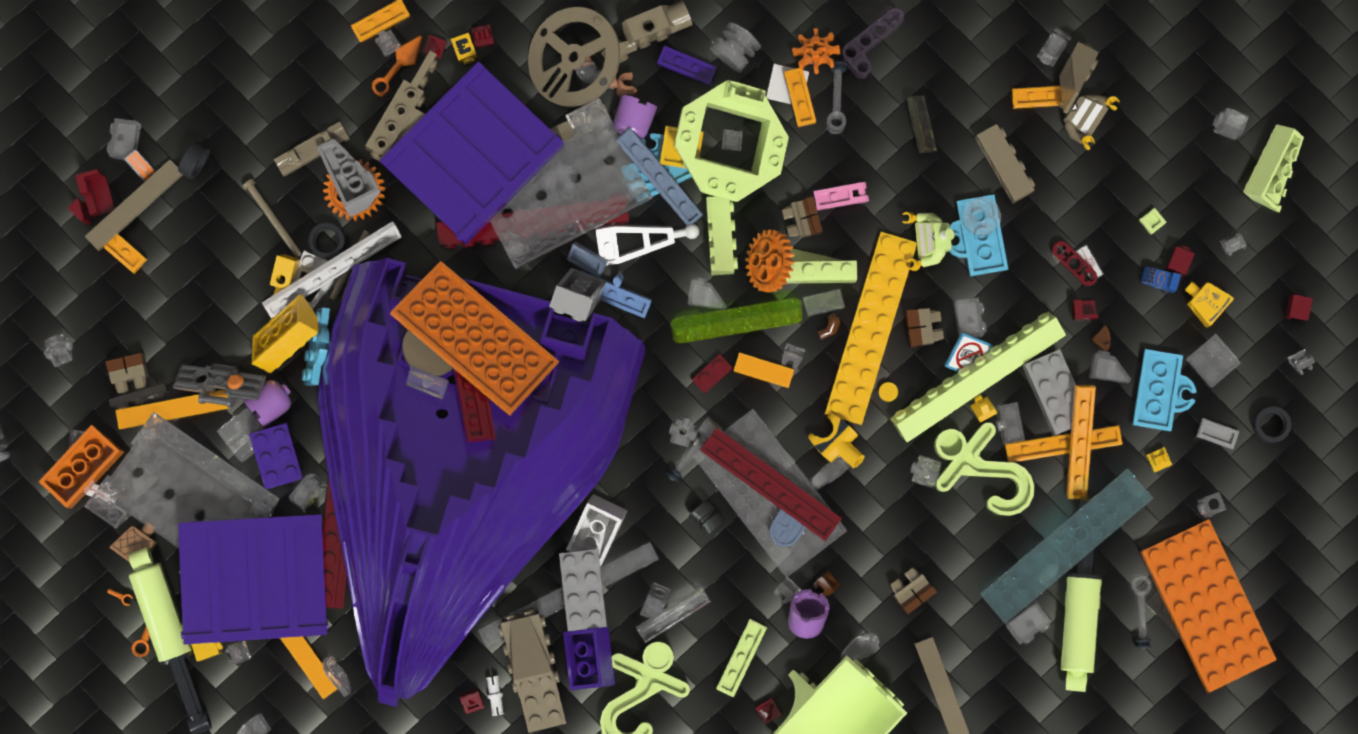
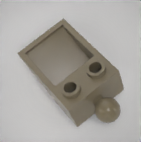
(1076, 73)

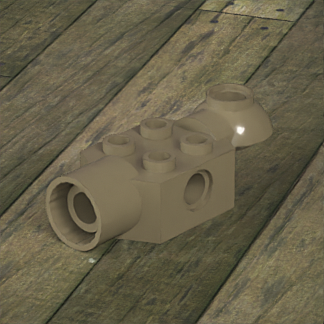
(662, 19)

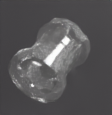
(1233, 244)

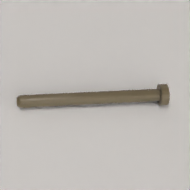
(249, 185)

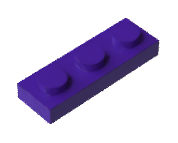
(686, 65)

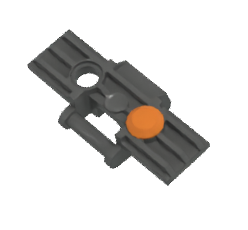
(223, 377)

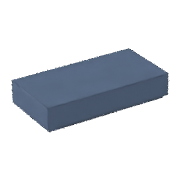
(587, 259)

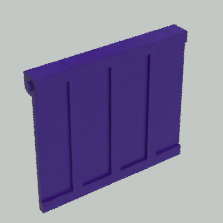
(472, 152)
(252, 579)

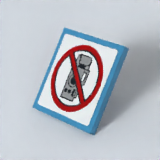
(966, 351)

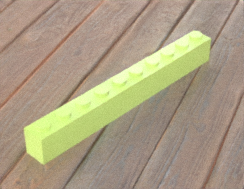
(978, 376)

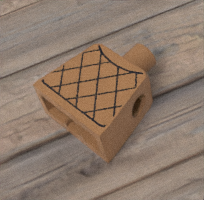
(134, 540)

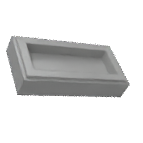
(1217, 433)

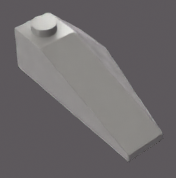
(352, 181)

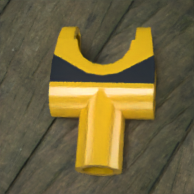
(838, 443)

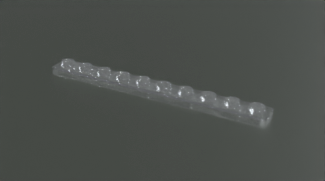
(555, 601)

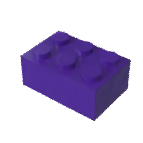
(276, 455)
(589, 658)

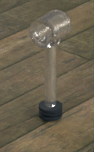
(838, 68)
(705, 430)
(1142, 642)

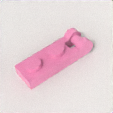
(840, 196)

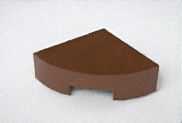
(1102, 338)

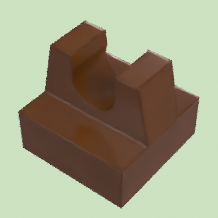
(828, 583)

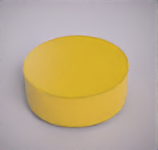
(888, 392)

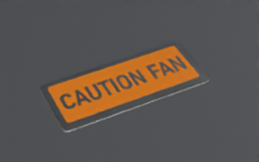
(140, 165)

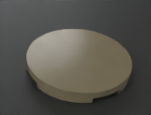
(422, 357)

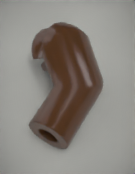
(832, 327)

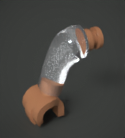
(589, 73)

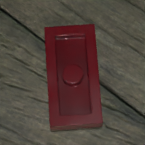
(712, 374)

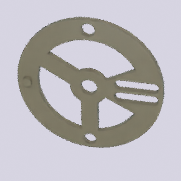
(607, 41)

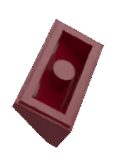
(80, 210)

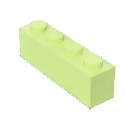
(1274, 167)
(720, 236)
(820, 269)

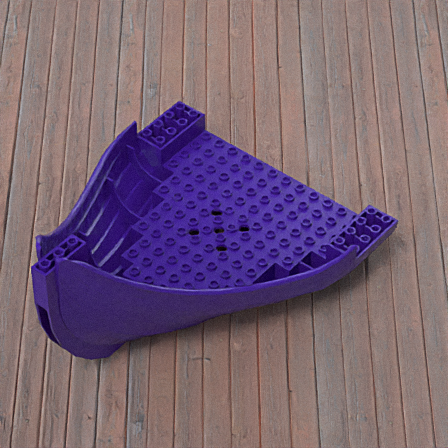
(445, 522)

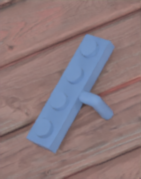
(624, 298)

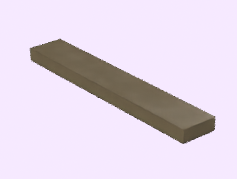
(133, 205)
(941, 687)

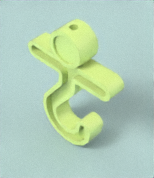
(968, 462)
(649, 680)

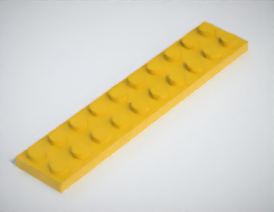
(871, 328)

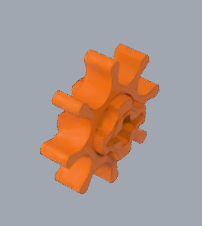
(816, 51)

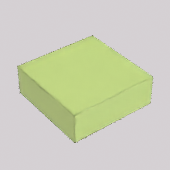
(1152, 221)

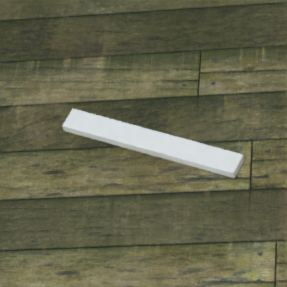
(333, 268)

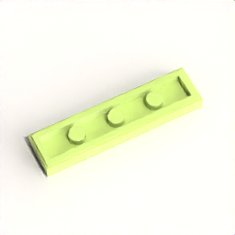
(741, 658)

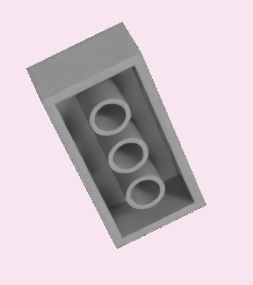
(577, 294)
(1053, 390)
(583, 590)

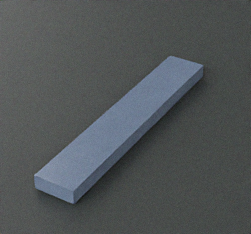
(658, 177)

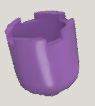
(634, 116)
(271, 403)
(807, 614)

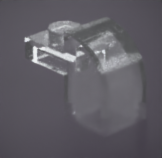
(1054, 47)

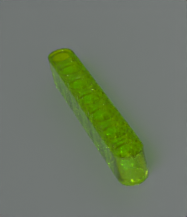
(737, 320)

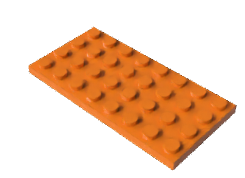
(474, 338)
(1208, 606)

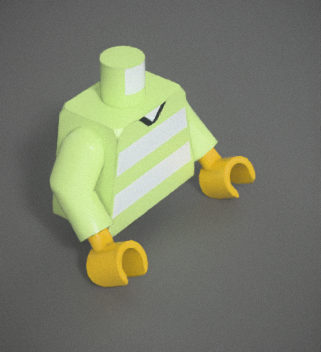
(932, 239)

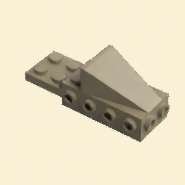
(406, 100)
(532, 669)

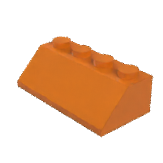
(81, 467)

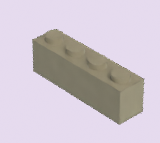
(1005, 164)

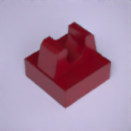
(482, 36)

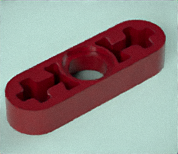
(1081, 277)

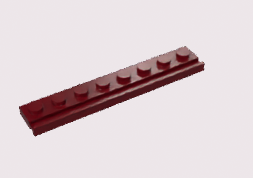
(474, 411)
(770, 484)
(334, 566)

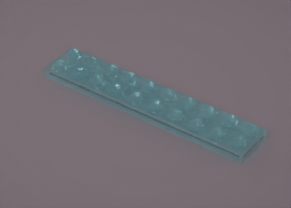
(1067, 546)

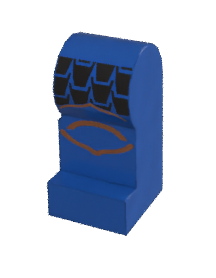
(1160, 279)

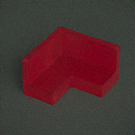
(95, 189)

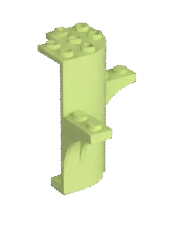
(842, 703)

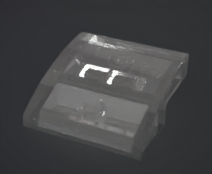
(236, 434)

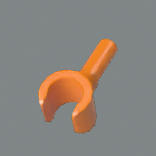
(121, 596)

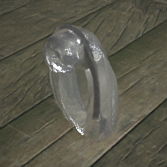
(861, 647)
(336, 675)

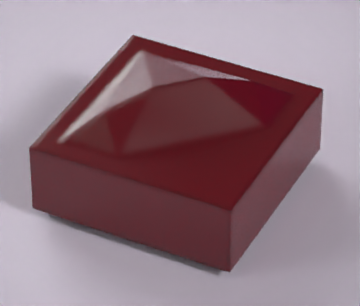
(435, 45)
(471, 701)
(768, 711)

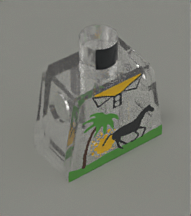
(307, 492)

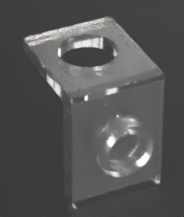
(1204, 508)
(654, 602)

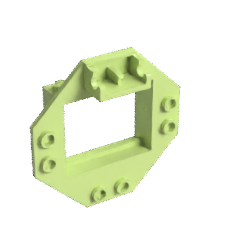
(719, 178)

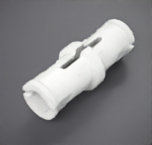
(495, 695)

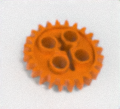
(333, 195)
(770, 261)

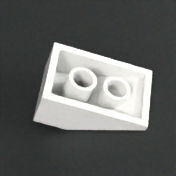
(597, 527)

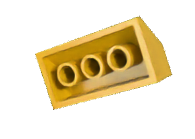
(284, 335)

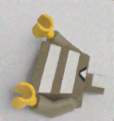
(1085, 116)

